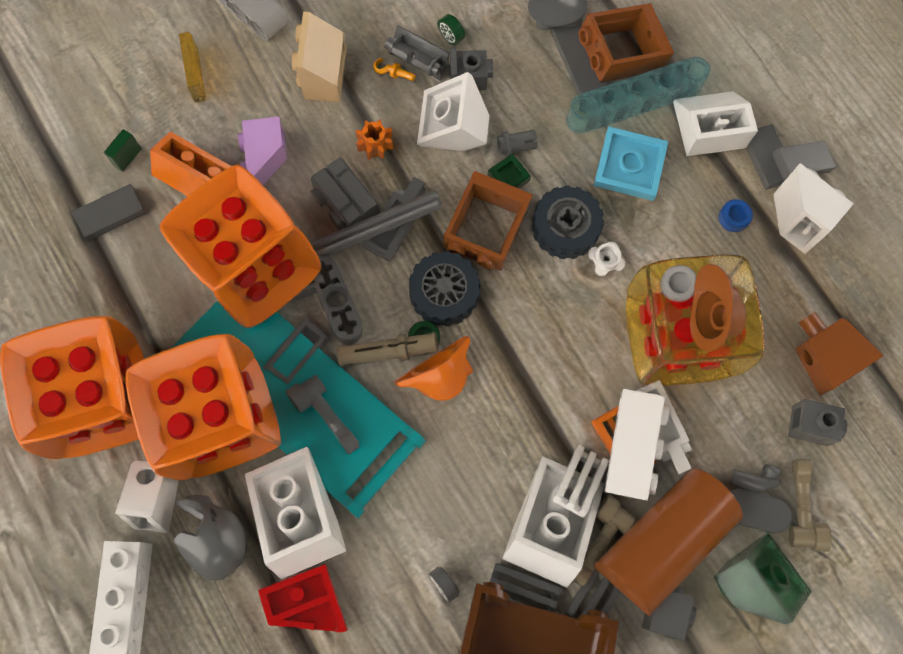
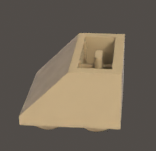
(319, 59)

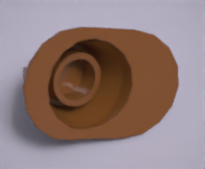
(717, 309)

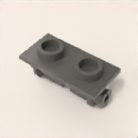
(417, 52)

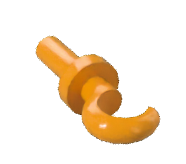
(394, 70)

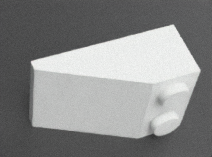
(293, 514)
(548, 536)

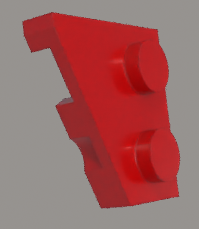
(304, 602)

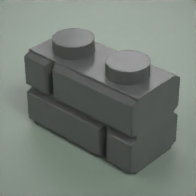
(343, 194)

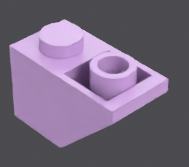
(263, 147)

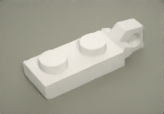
(673, 433)

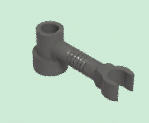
(309, 395)

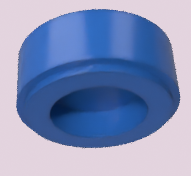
(735, 215)

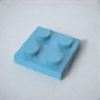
(631, 163)

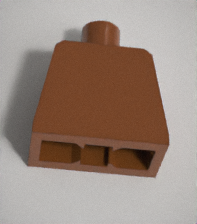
(834, 352)

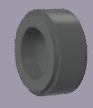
(444, 584)

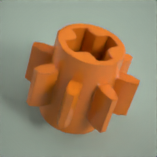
(366, 138)

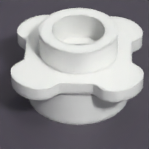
(606, 250)

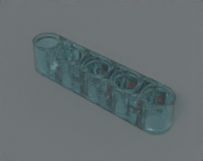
(648, 85)

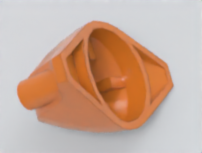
(441, 374)

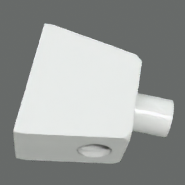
(147, 499)

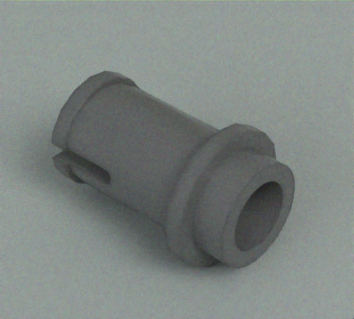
(516, 142)

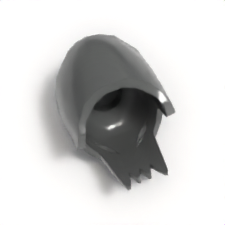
(218, 545)

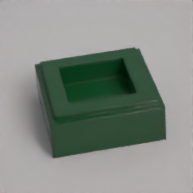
(122, 150)
(510, 172)

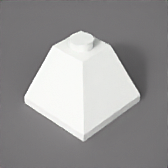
(453, 116)

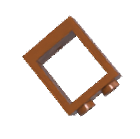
(647, 31)
(498, 194)

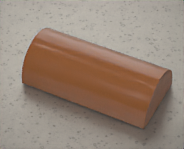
(671, 539)

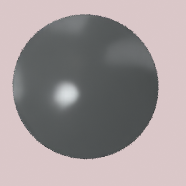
(557, 13)

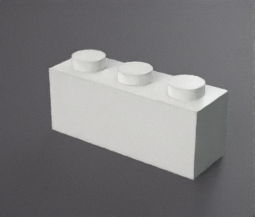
(636, 445)

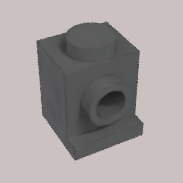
(473, 62)

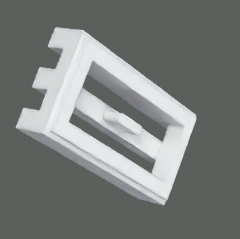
(590, 461)

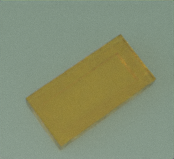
(192, 67)

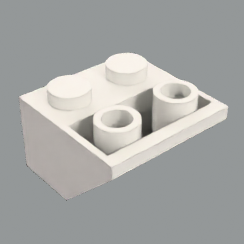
(715, 122)
(808, 208)

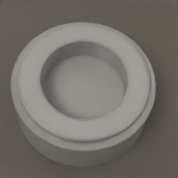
(678, 283)

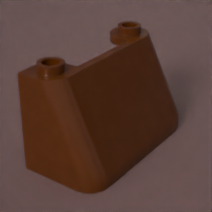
(510, 627)

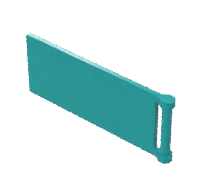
(356, 407)

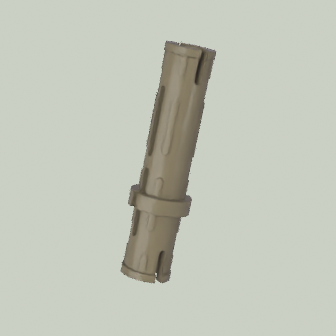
(401, 347)

